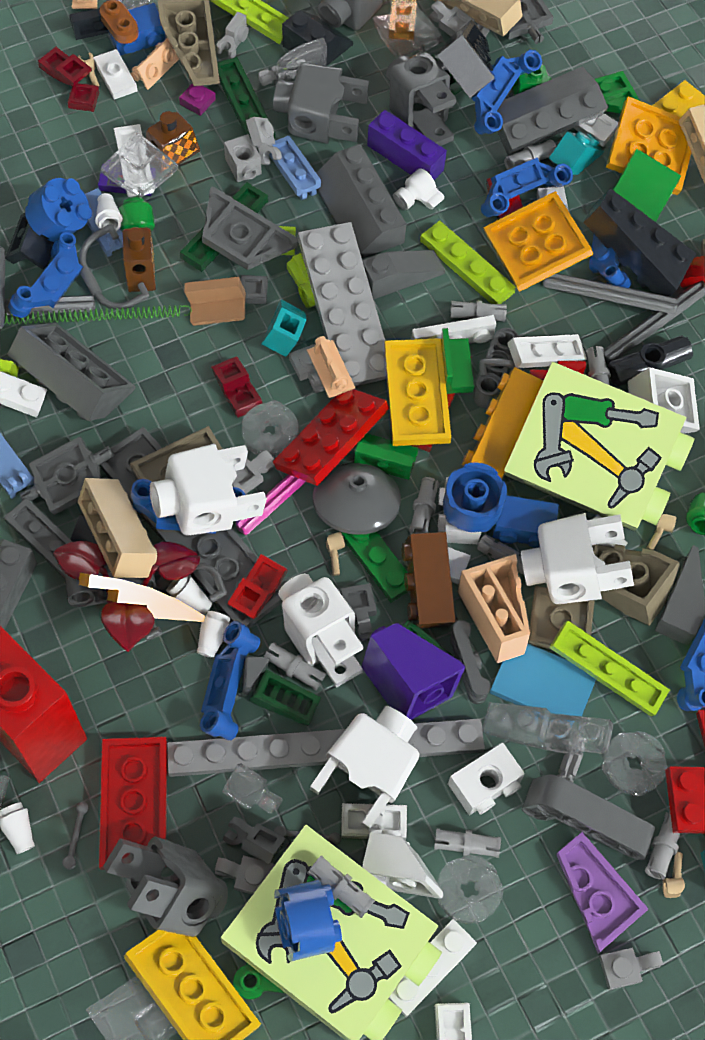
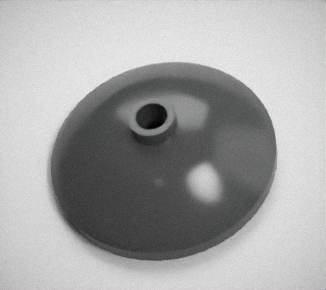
(357, 499)

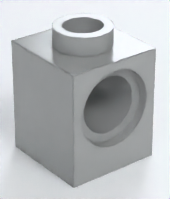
(242, 158)

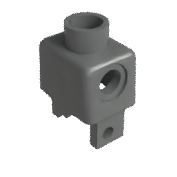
(348, 12)
(425, 83)
(314, 103)
(174, 902)

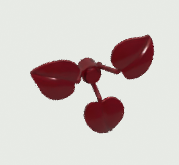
(126, 621)

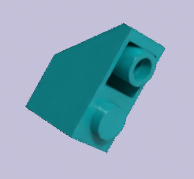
(577, 151)
(284, 328)

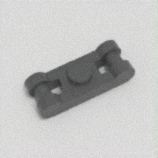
(475, 685)

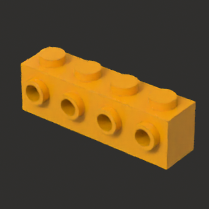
(505, 420)

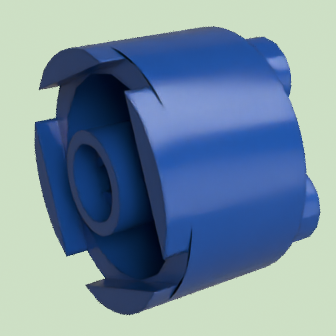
(58, 208)
(474, 497)
(307, 920)

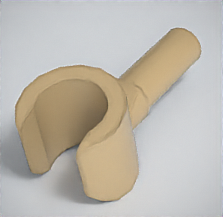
(91, 63)
(665, 523)
(334, 543)
(674, 886)

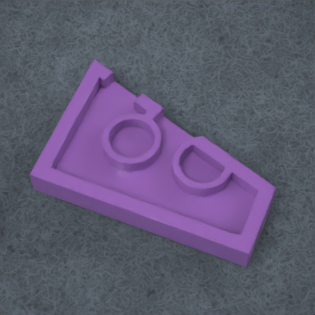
(599, 891)

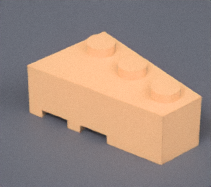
(497, 606)

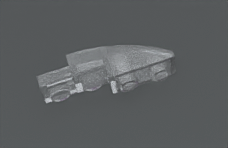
(547, 730)

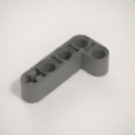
(561, 799)

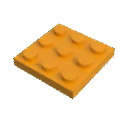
(654, 134)
(538, 241)

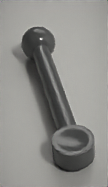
(333, 838)
(69, 861)

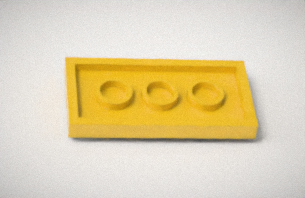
(417, 392)
(190, 988)

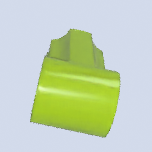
(299, 274)

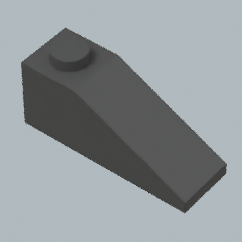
(400, 270)
(686, 602)

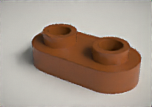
(115, 18)

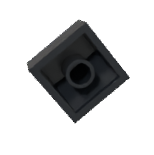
(306, 28)

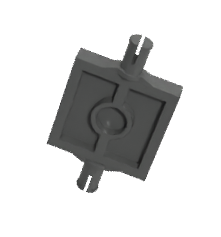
(535, 16)
(63, 472)

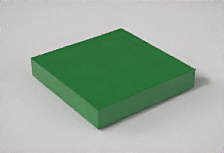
(646, 184)

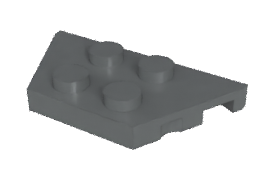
(243, 233)

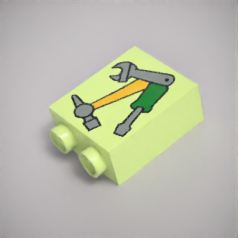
(598, 447)
(354, 981)

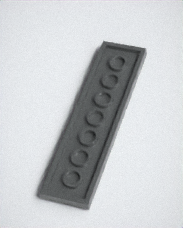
(221, 550)

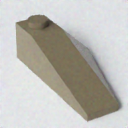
(191, 36)
(652, 580)

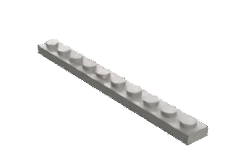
(309, 748)

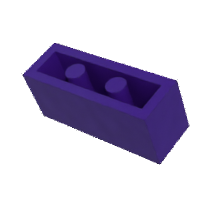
(405, 145)

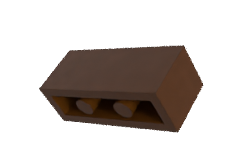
(428, 580)

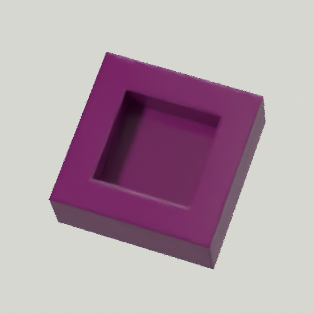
(197, 99)

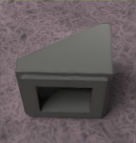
(252, 670)

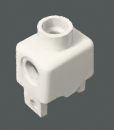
(201, 490)
(568, 560)
(321, 611)
(374, 757)

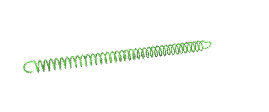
(101, 313)

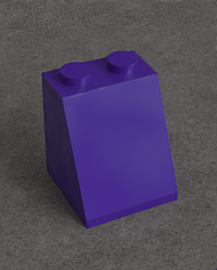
(410, 670)

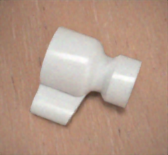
(419, 187)

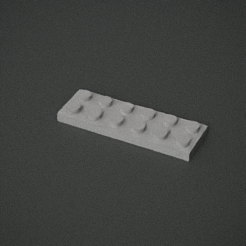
(345, 300)

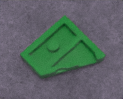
(615, 90)

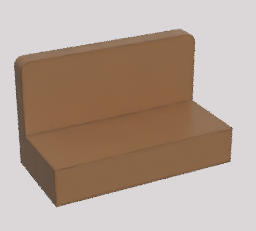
(216, 300)

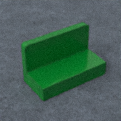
(457, 364)
(383, 455)

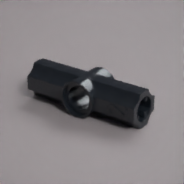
(663, 356)

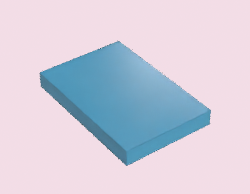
(543, 682)

